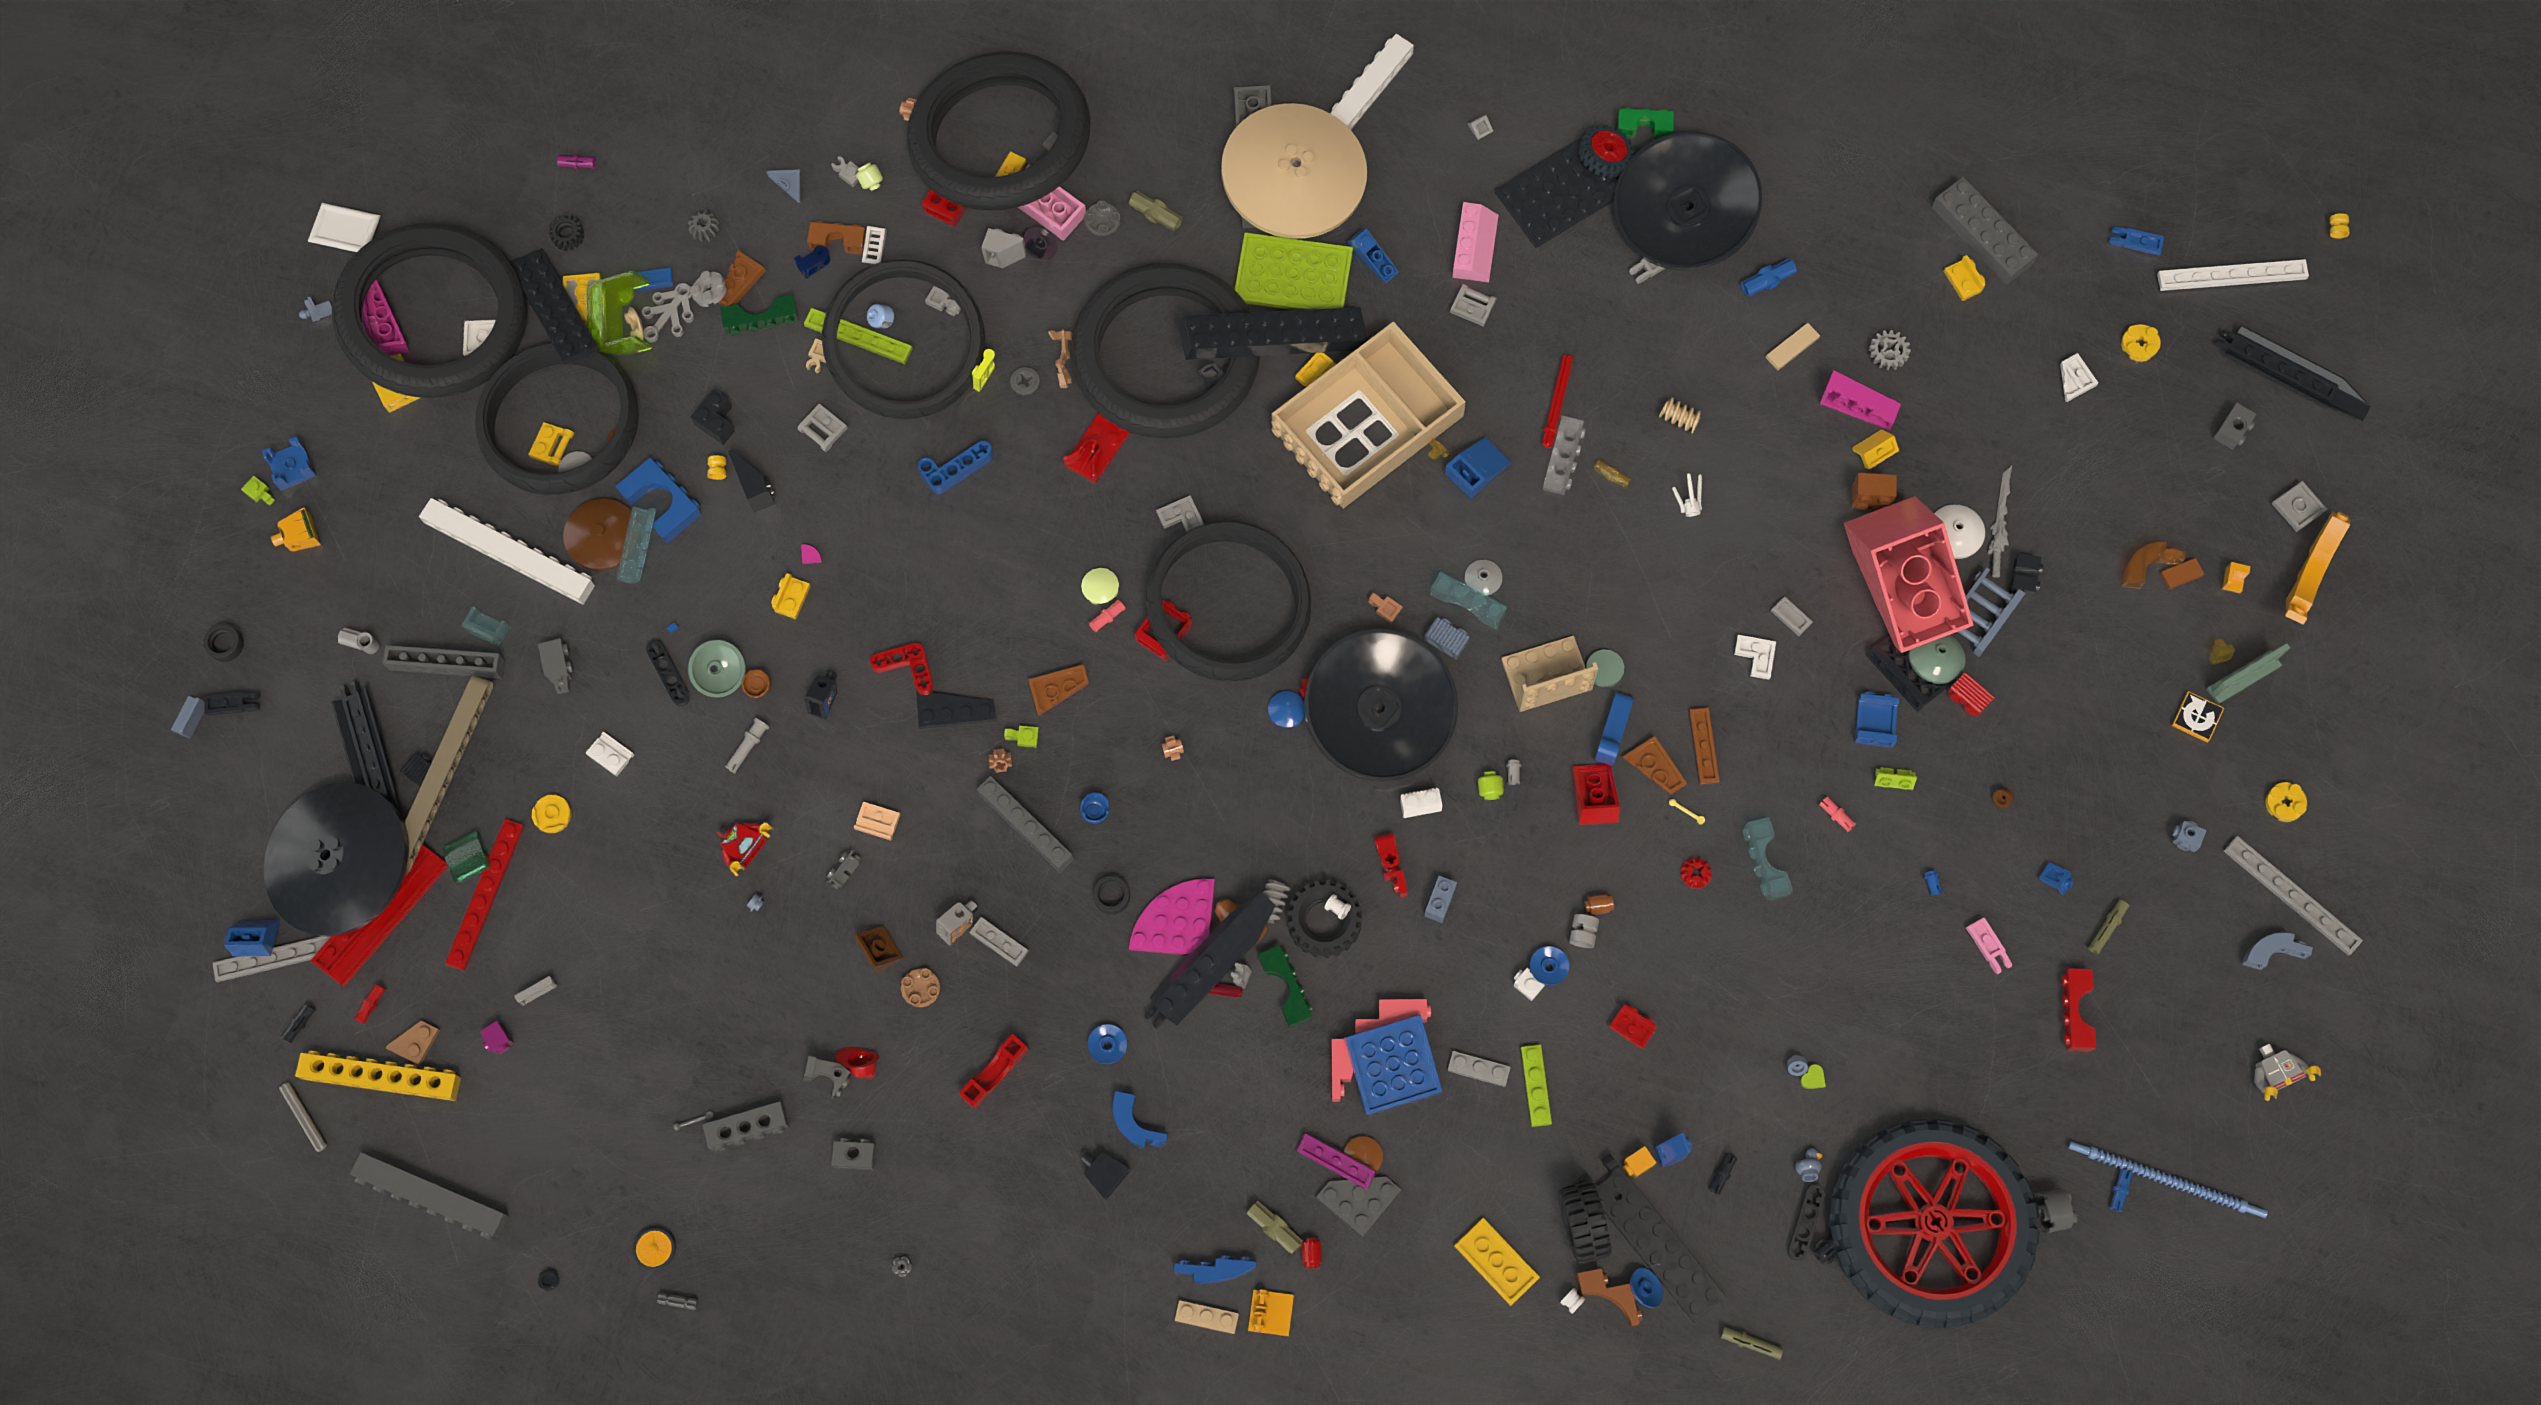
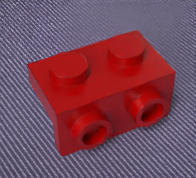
(1633, 1026)

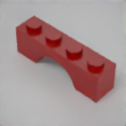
(2078, 1034)
(984, 1083)

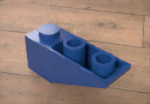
(1372, 255)
(1673, 1150)

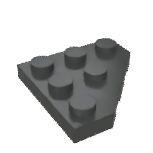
(1357, 1205)

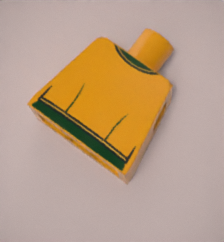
(297, 531)

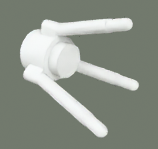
(1691, 506)

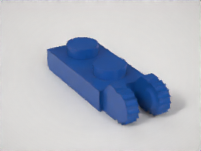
(2137, 240)

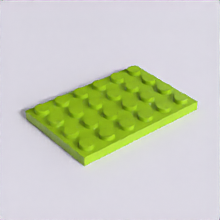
(1292, 273)

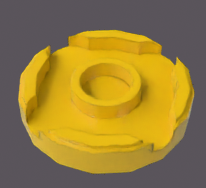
(551, 813)

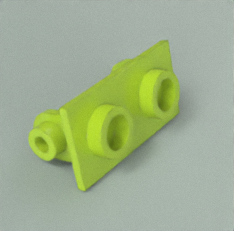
(1903, 779)

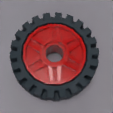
(1605, 150)

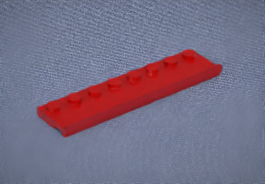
(347, 953)

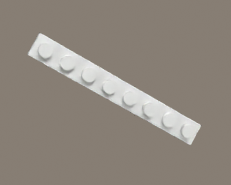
(2233, 275)

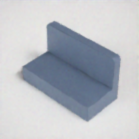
(189, 717)

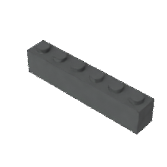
(443, 661)
(1025, 824)

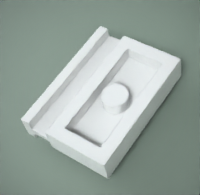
(609, 754)

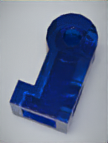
(813, 262)

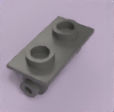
(837, 874)

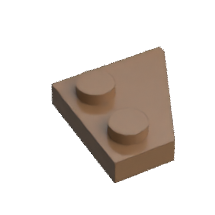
(414, 1042)

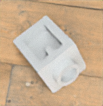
(1527, 984)

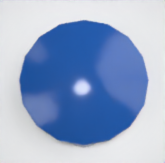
(1286, 709)

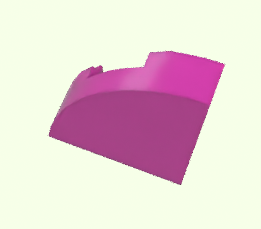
(810, 554)

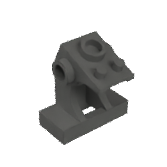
(825, 1068)

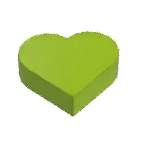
(1813, 1078)

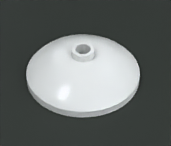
(1969, 538)

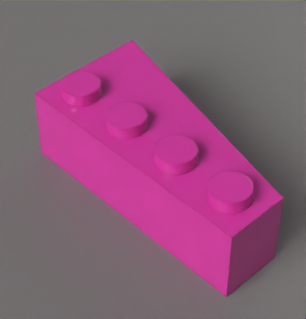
(381, 324)

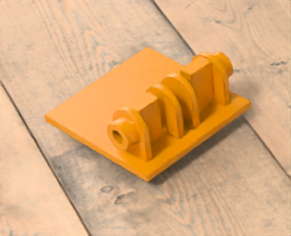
(1270, 1312)

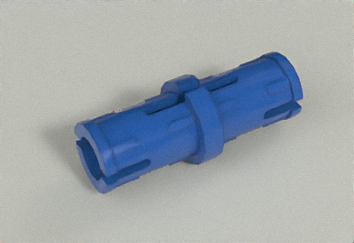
(2121, 1190)

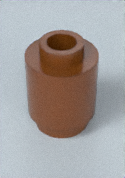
(1599, 904)

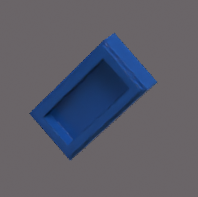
(658, 278)

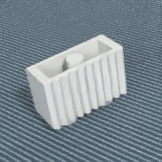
(1421, 803)

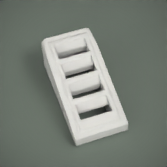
(876, 231)

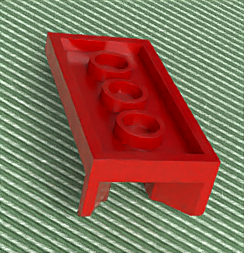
(1096, 449)

